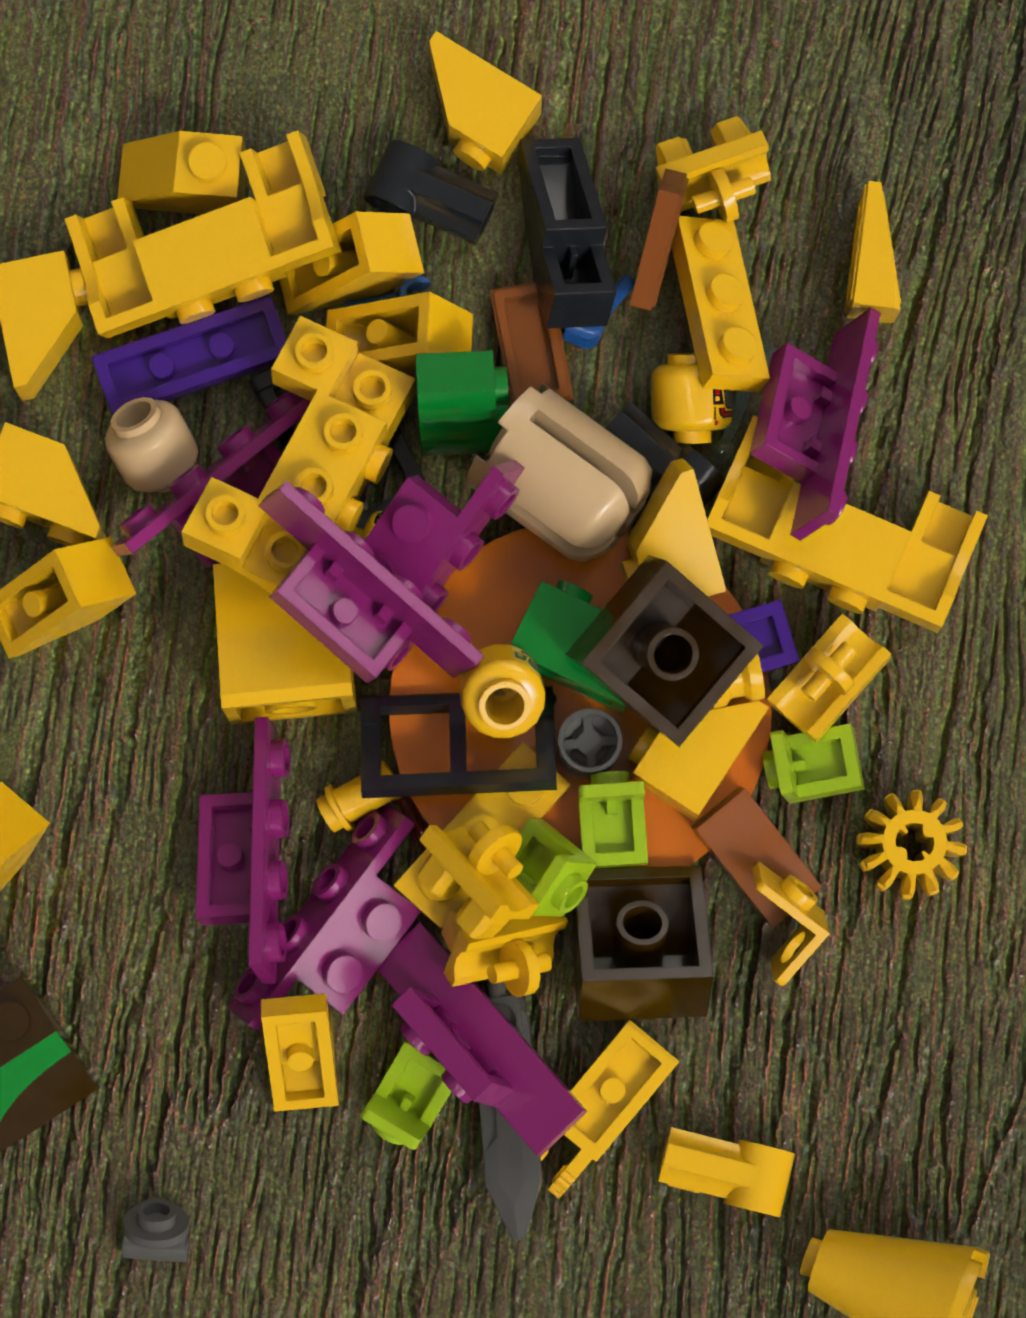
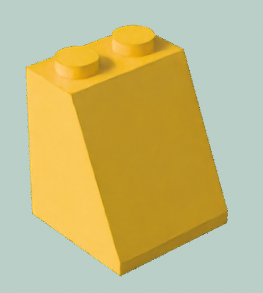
(272, 661)

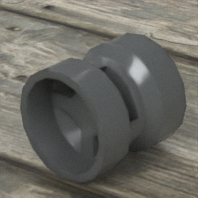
(589, 732)

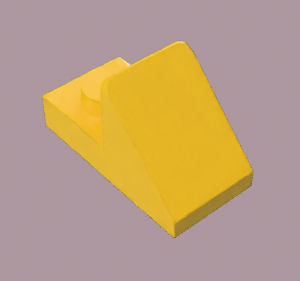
(300, 1051)

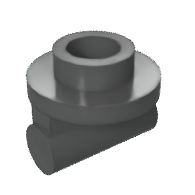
(156, 1232)

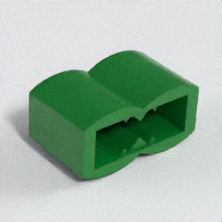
(460, 401)

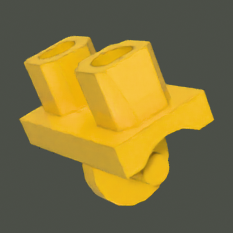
(721, 172)
(829, 678)
(486, 870)
(511, 956)

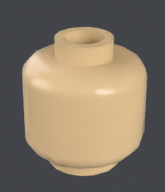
(150, 444)

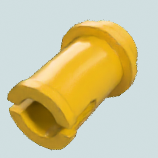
(345, 803)

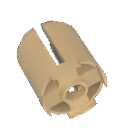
(578, 477)

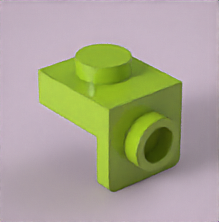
(814, 769)
(613, 820)
(552, 869)
(407, 1098)

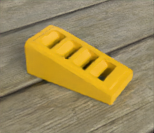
(872, 263)

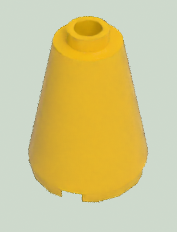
(893, 1275)

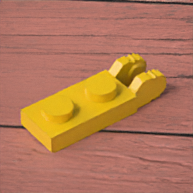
(612, 1095)

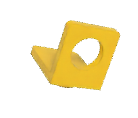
(800, 903)

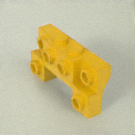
(211, 256)
(330, 454)
(857, 556)

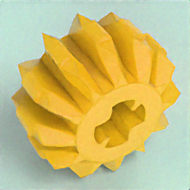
(894, 858)

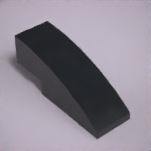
(565, 233)

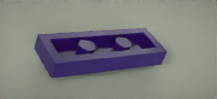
(192, 355)

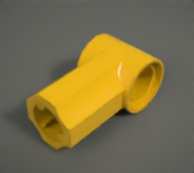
(741, 1173)

